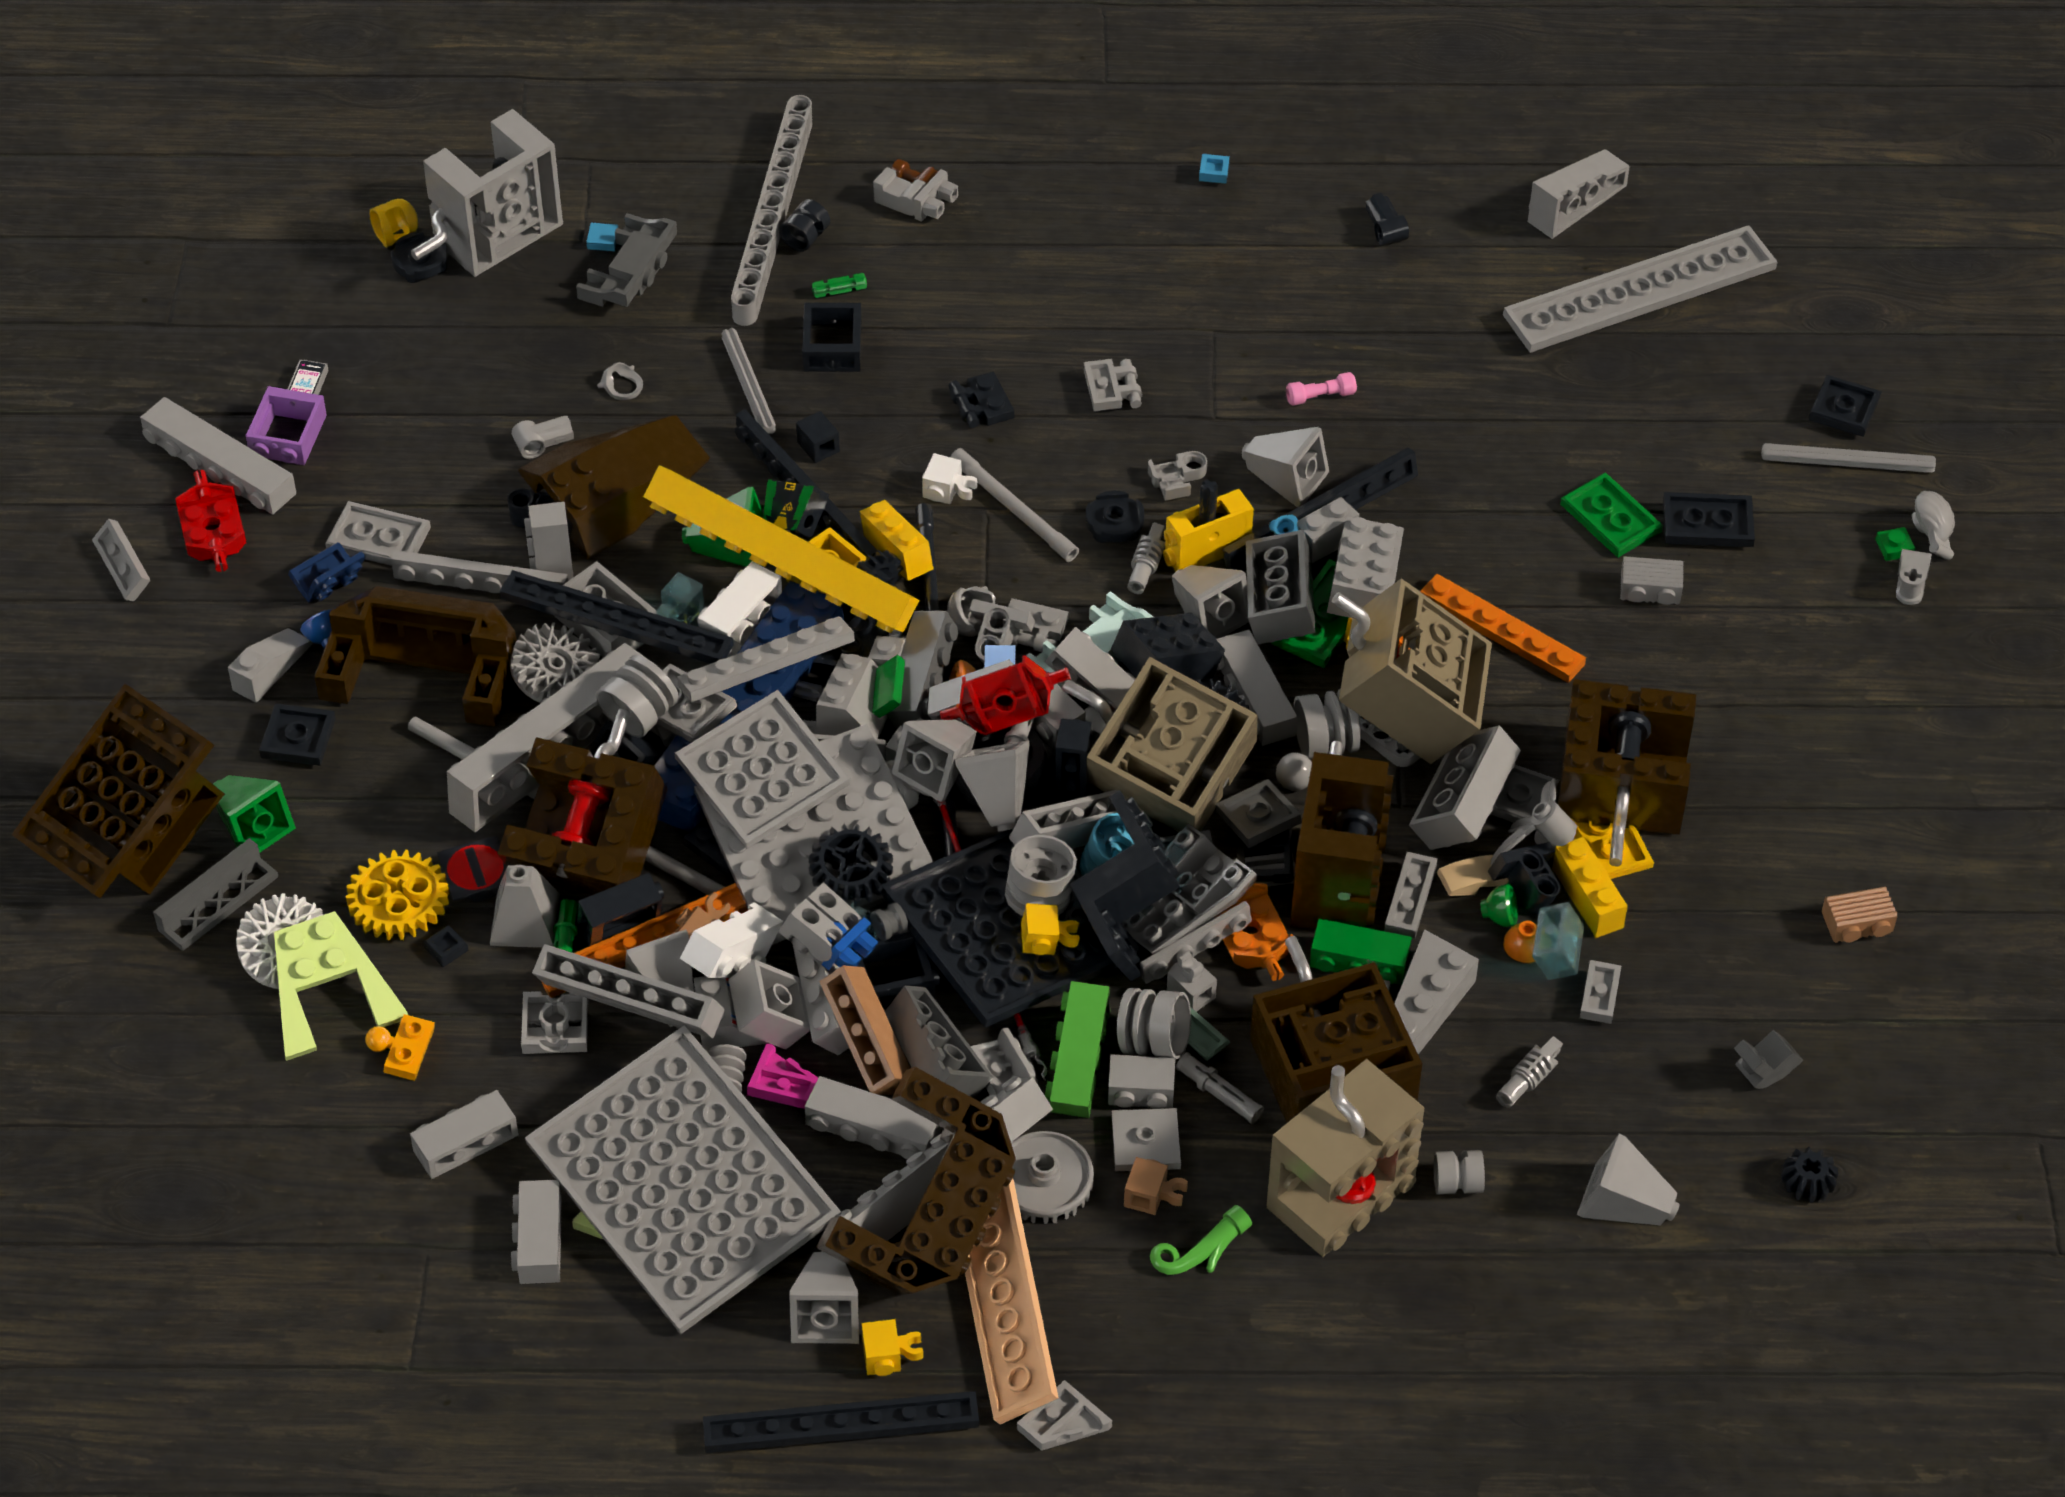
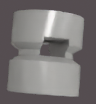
(1459, 1172)

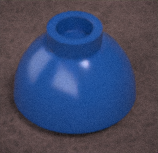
(317, 628)

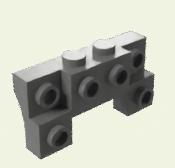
(634, 265)

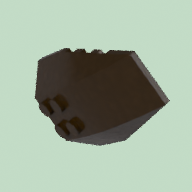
(608, 475)

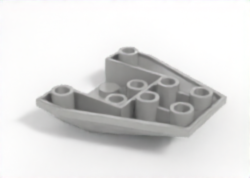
(1207, 887)

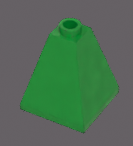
(703, 545)
(254, 810)

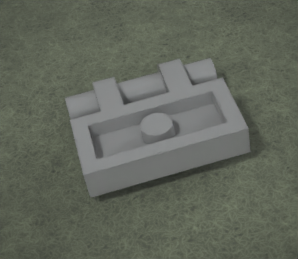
(1103, 384)
(1048, 625)

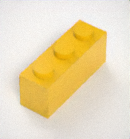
(892, 532)
(1589, 887)

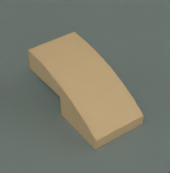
(1468, 876)

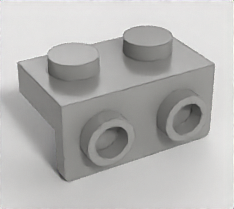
(1003, 1060)

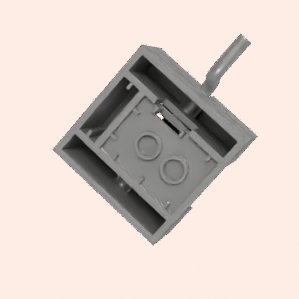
(502, 210)

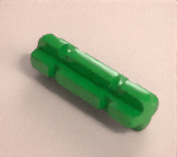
(839, 285)

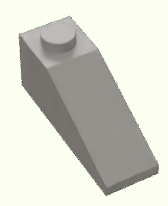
(266, 663)

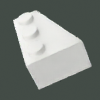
(728, 946)

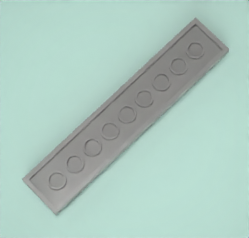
(1639, 288)

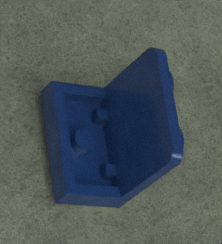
(326, 571)

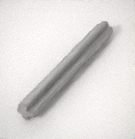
(748, 380)

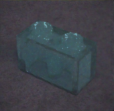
(1558, 941)

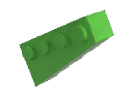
(1079, 1049)

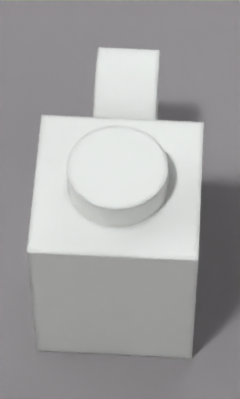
(945, 478)

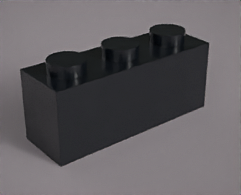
(1071, 760)

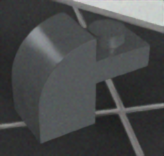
(1767, 1061)

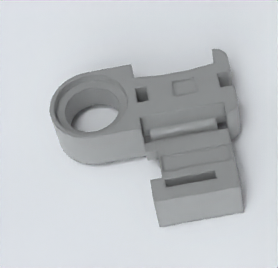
(1173, 474)

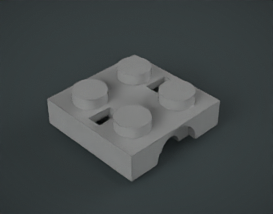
(554, 1017)

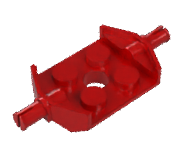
(205, 506)
(1023, 682)

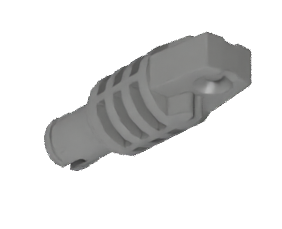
(1146, 558)
(1530, 1072)

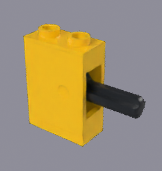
(1205, 529)

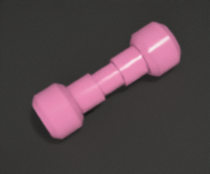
(1344, 384)

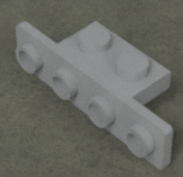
(1195, 942)

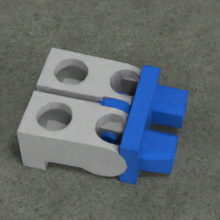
(829, 929)

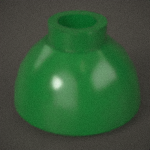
(1501, 906)

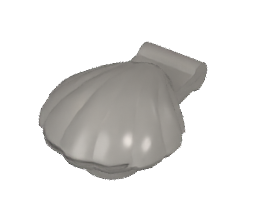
(1936, 520)

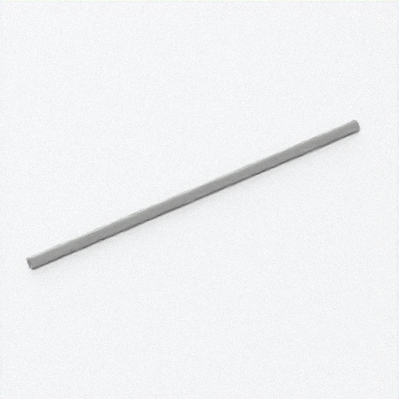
(653, 856)

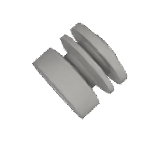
(640, 690)
(1324, 724)
(1040, 873)
(1154, 1023)

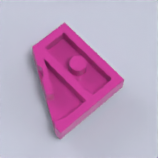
(781, 1080)

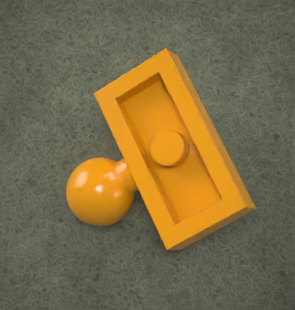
(406, 1048)

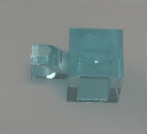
(681, 599)

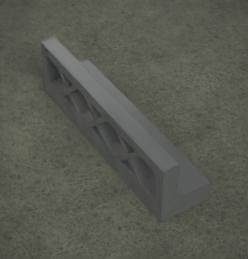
(208, 892)

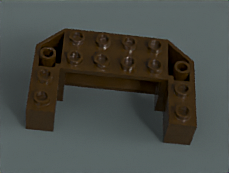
(421, 633)
(954, 1203)

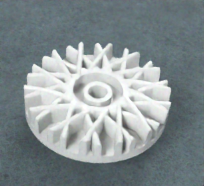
(256, 934)

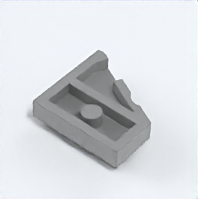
(1063, 1419)

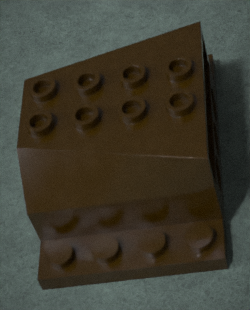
(123, 798)

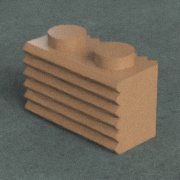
(1859, 914)

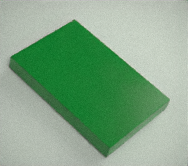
(1611, 515)

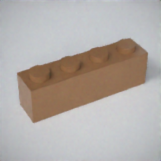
(865, 1028)

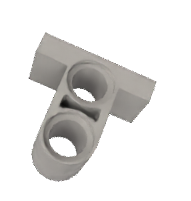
(990, 614)

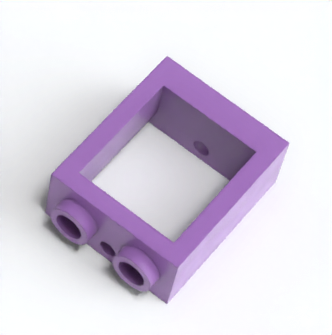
(280, 403)

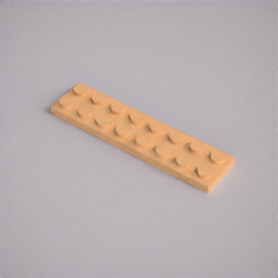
(1009, 1315)

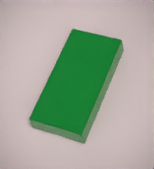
(888, 686)

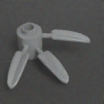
(1547, 818)

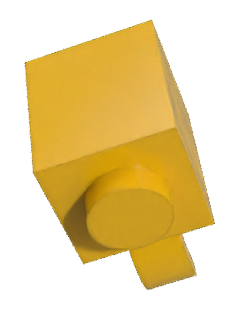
(1043, 930)
(884, 1347)

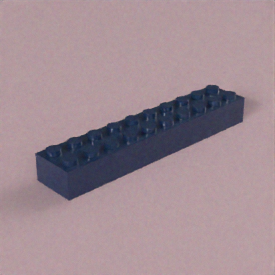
(791, 612)

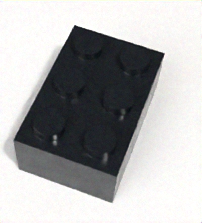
(1173, 640)

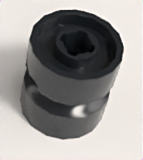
(804, 225)

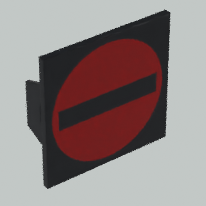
(473, 869)

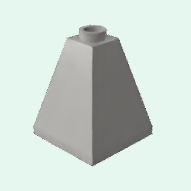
(1289, 462)
(1213, 596)
(929, 754)
(997, 780)
(524, 909)
(662, 960)
(1627, 1188)
(824, 1303)

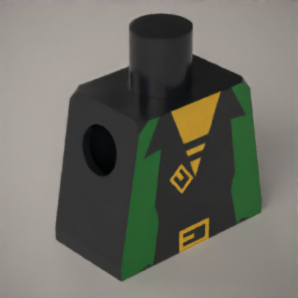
(794, 506)

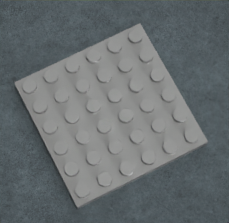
(777, 867)

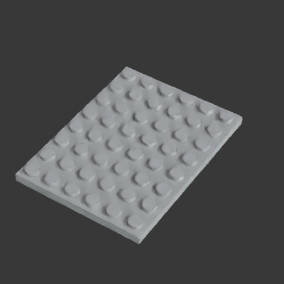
(682, 1178)

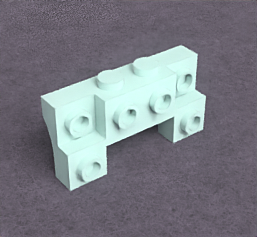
(1103, 630)

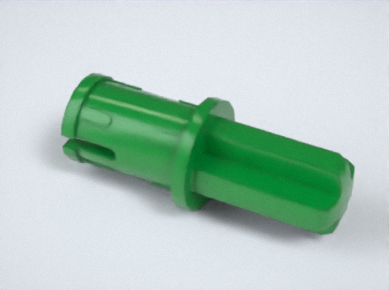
(566, 929)

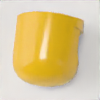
(392, 217)

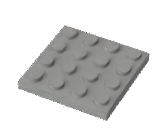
(762, 769)

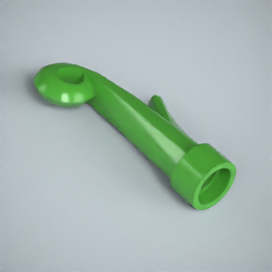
(1234, 1223)

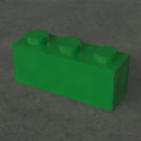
(1348, 946)

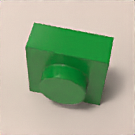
(1893, 541)

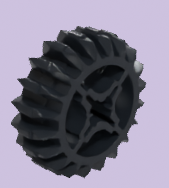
(844, 848)

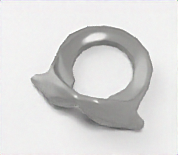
(623, 370)

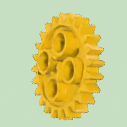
(397, 886)

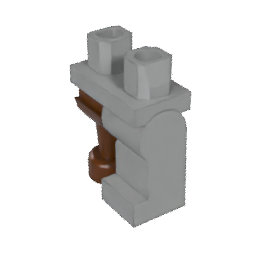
(917, 198)

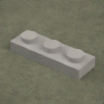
(121, 560)
(1411, 894)

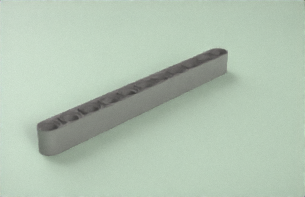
(771, 210)

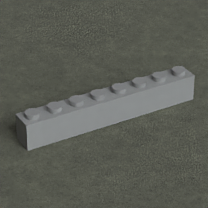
(895, 1202)

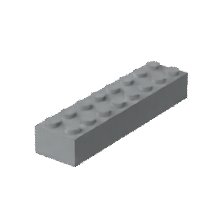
(497, 771)

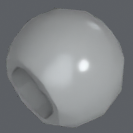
(1294, 771)

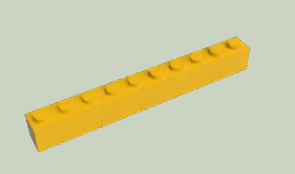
(780, 548)

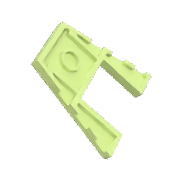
(317, 954)

